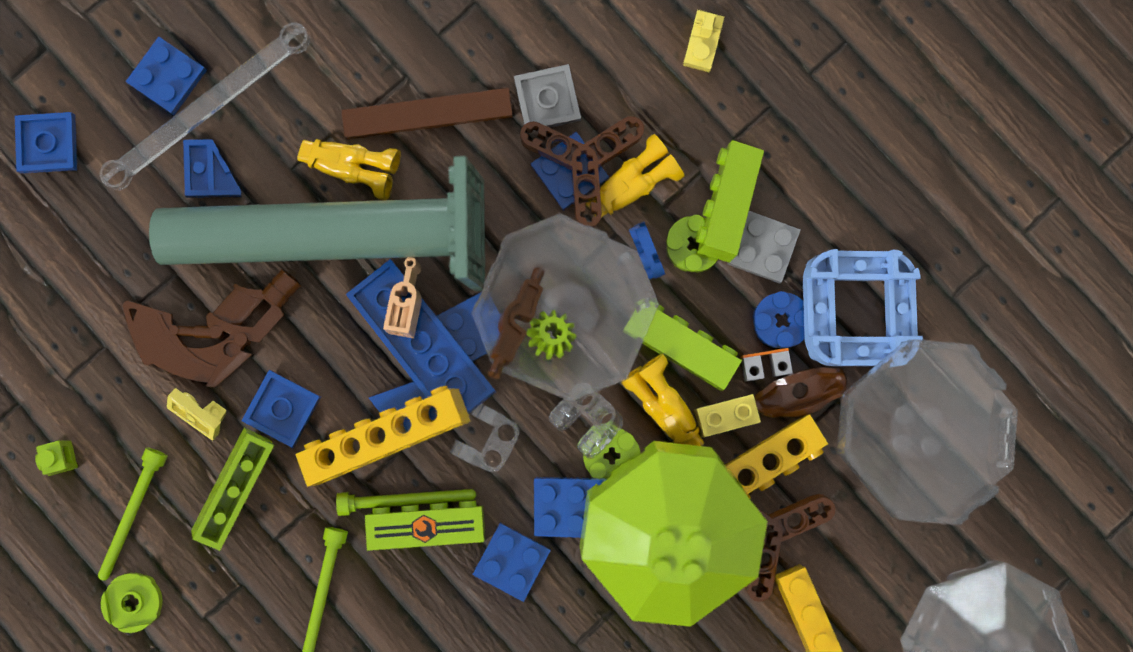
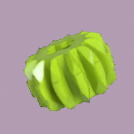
(559, 330)

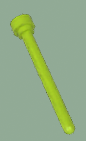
(152, 462)
(349, 503)
(333, 540)

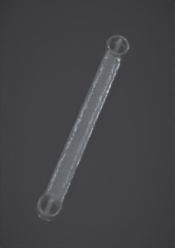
(204, 106)

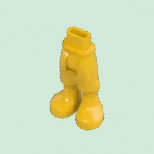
(344, 162)
(630, 184)
(666, 408)

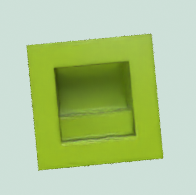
(52, 459)

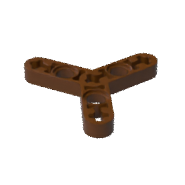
(591, 150)
(782, 532)

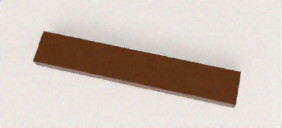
(426, 113)

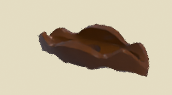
(822, 387)

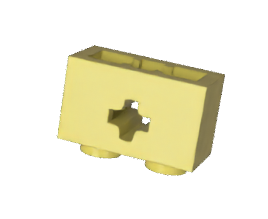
(727, 415)

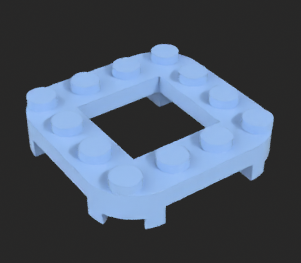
(819, 305)

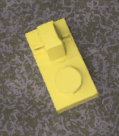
(703, 41)
(204, 420)

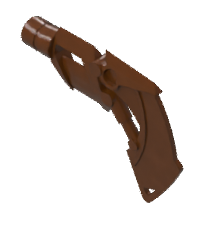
(160, 341)

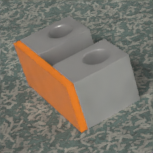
(775, 357)

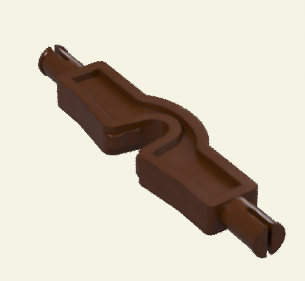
(510, 333)

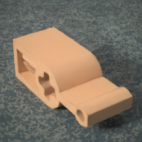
(403, 317)

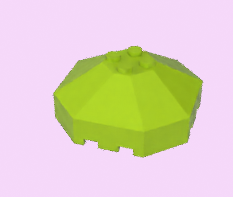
(672, 534)

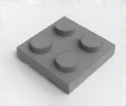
(548, 96)
(765, 247)

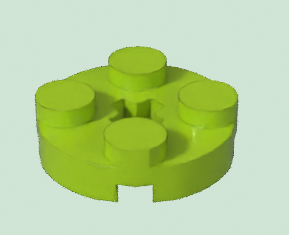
(677, 245)
(624, 444)
(122, 616)

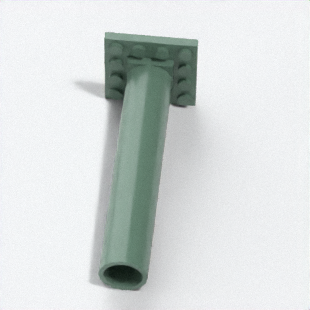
(333, 230)

